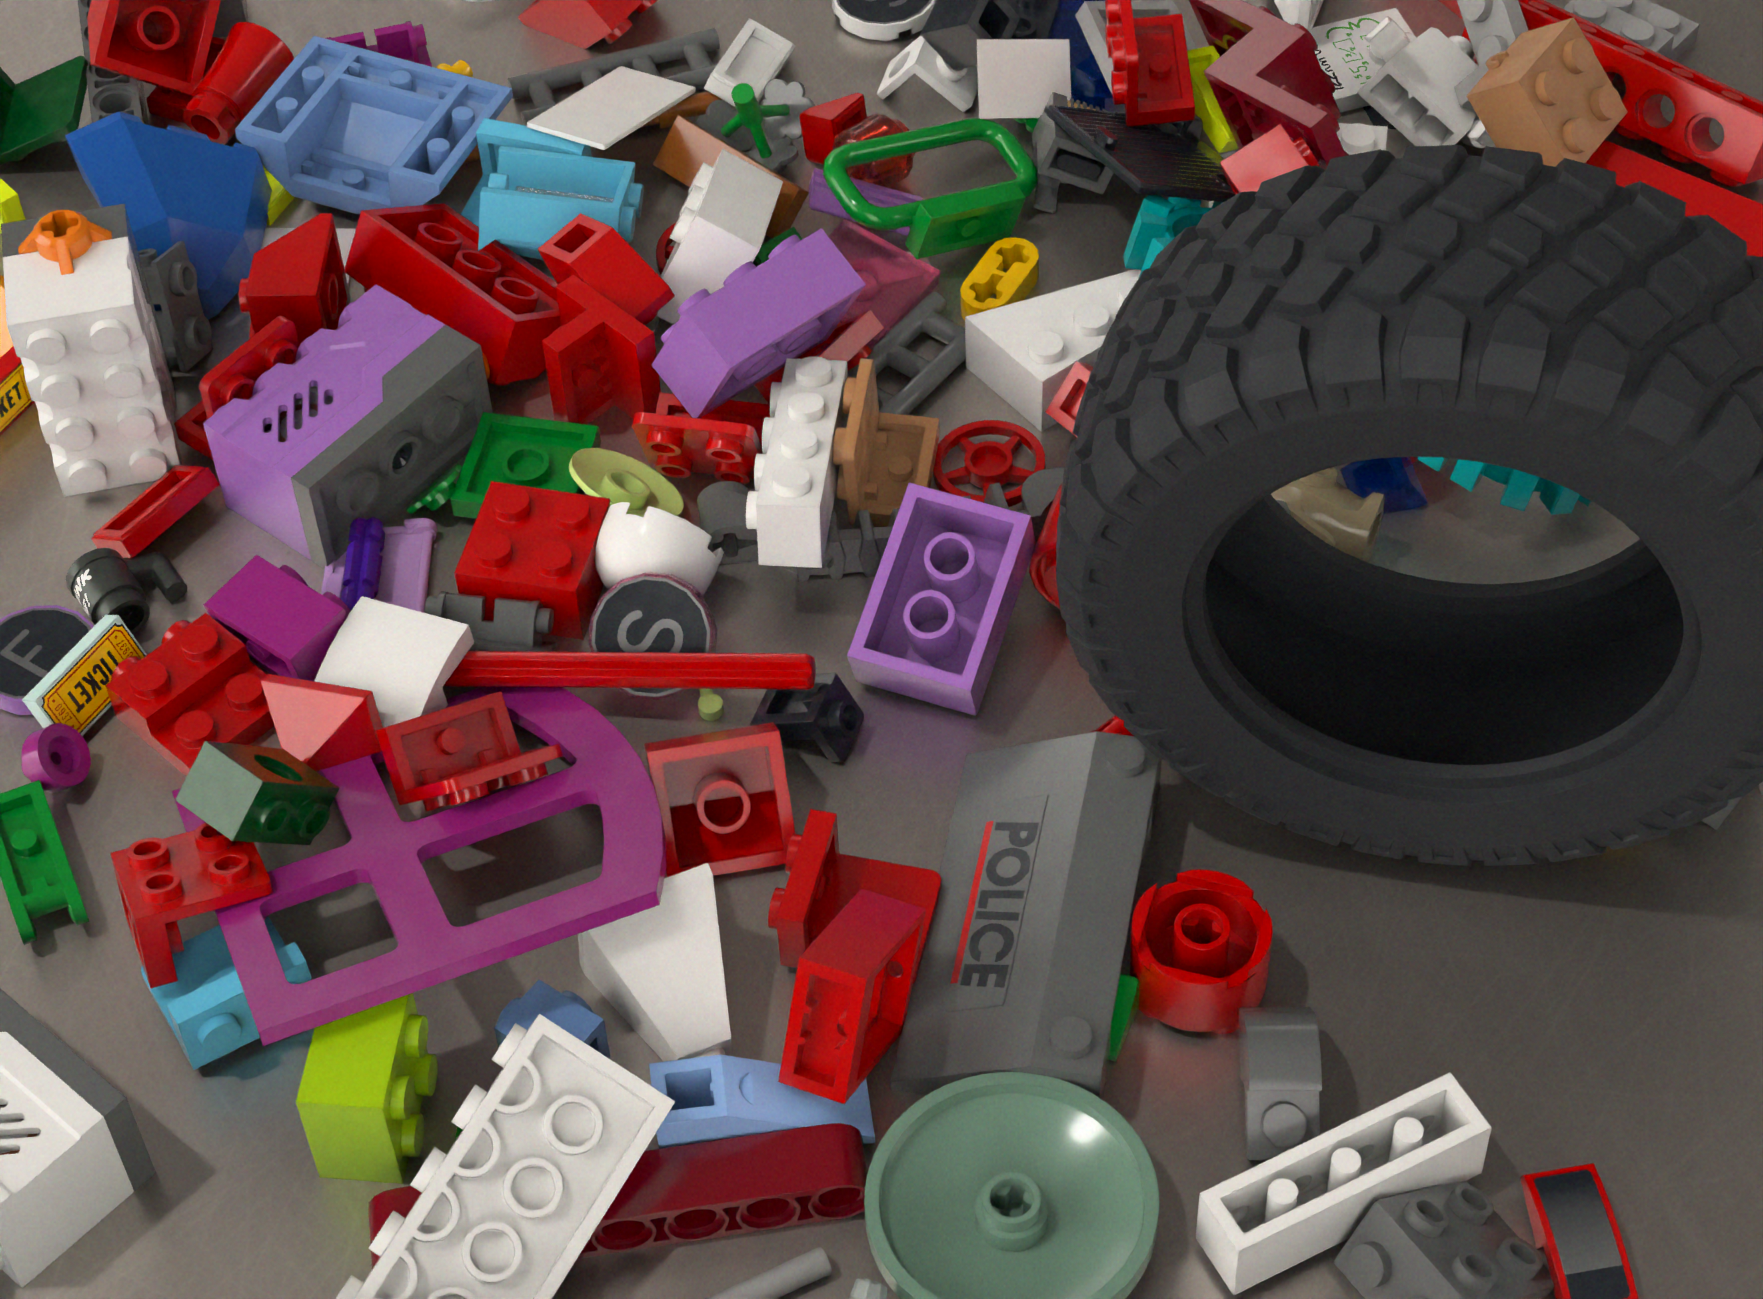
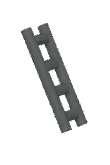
(640, 58)
(925, 374)

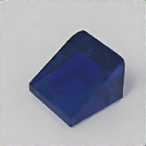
(1387, 476)

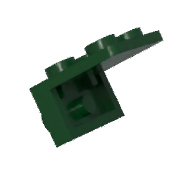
(40, 108)

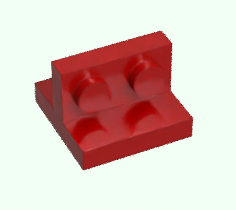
(598, 358)

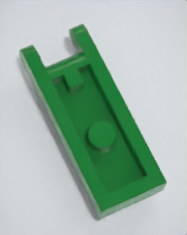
(34, 861)

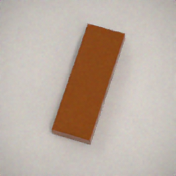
(691, 145)

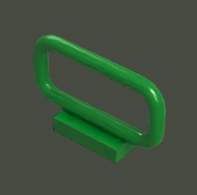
(946, 220)

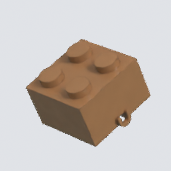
(1548, 95)

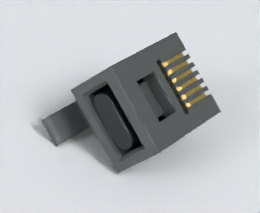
(1063, 159)

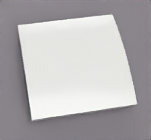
(396, 656)

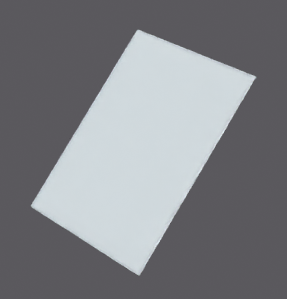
(1021, 75)

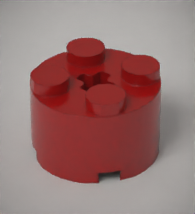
(1200, 951)

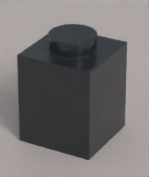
(957, 25)

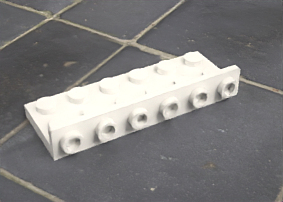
(522, 1177)

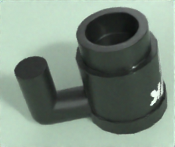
(110, 584)

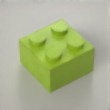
(367, 1092)

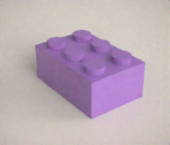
(756, 322)
(942, 598)

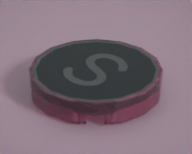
(652, 616)

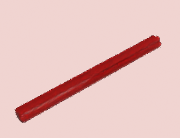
(635, 670)

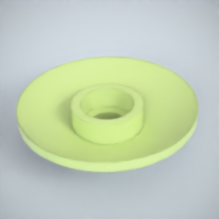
(624, 479)

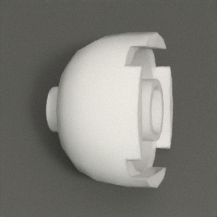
(653, 544)

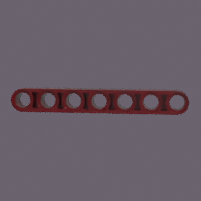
(715, 1189)

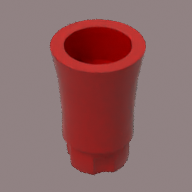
(236, 81)

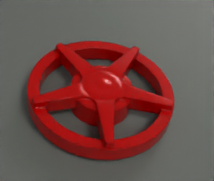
(988, 460)

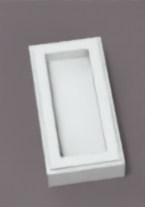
(751, 59)

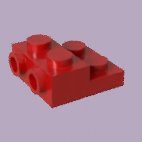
(191, 692)

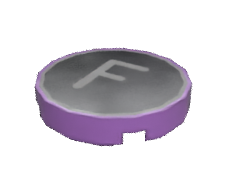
(32, 646)

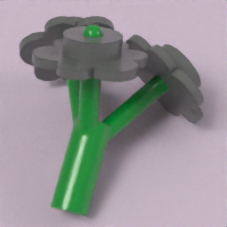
(743, 125)

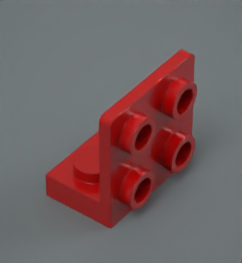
(179, 880)

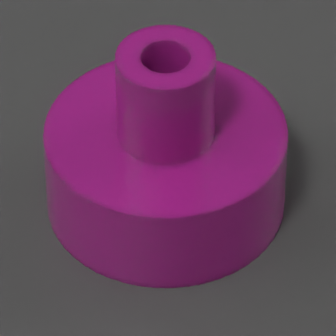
(56, 757)

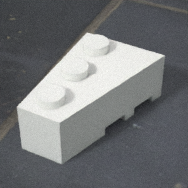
(718, 228)
(1034, 343)

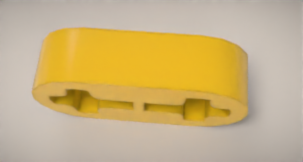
(988, 276)

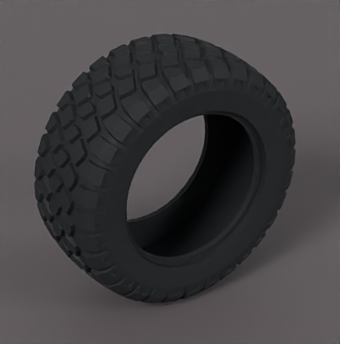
(1454, 319)

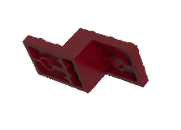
(1269, 77)

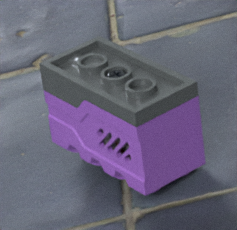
(350, 425)

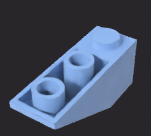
(742, 1097)

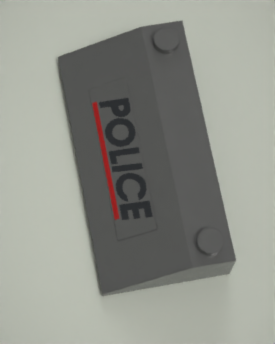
(1032, 914)

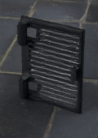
(1151, 157)

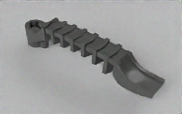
(847, 550)

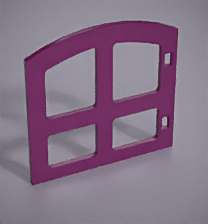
(391, 859)

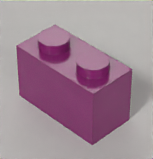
(278, 618)

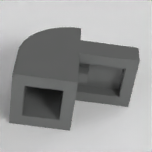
(1280, 1078)

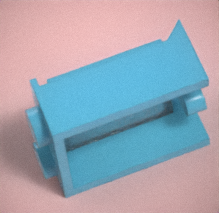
(546, 190)

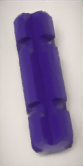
(363, 560)

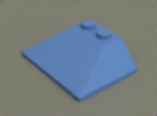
(367, 126)

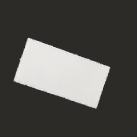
(611, 107)

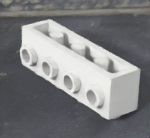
(796, 471)
(1328, 1184)

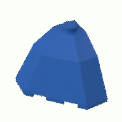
(177, 191)

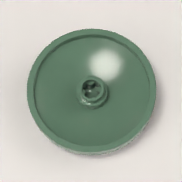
(1011, 1194)

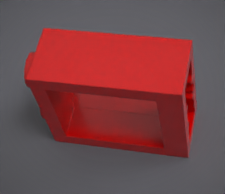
(849, 998)

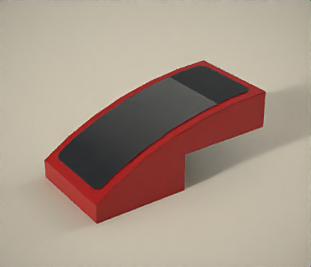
(1578, 1234)

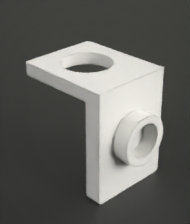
(919, 57)

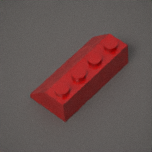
(486, 294)

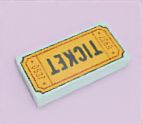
(76, 687)

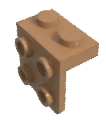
(880, 450)

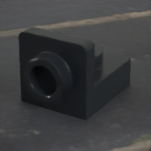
(820, 713)

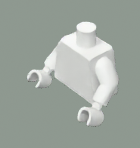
(1418, 85)

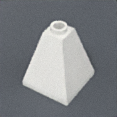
(666, 969)

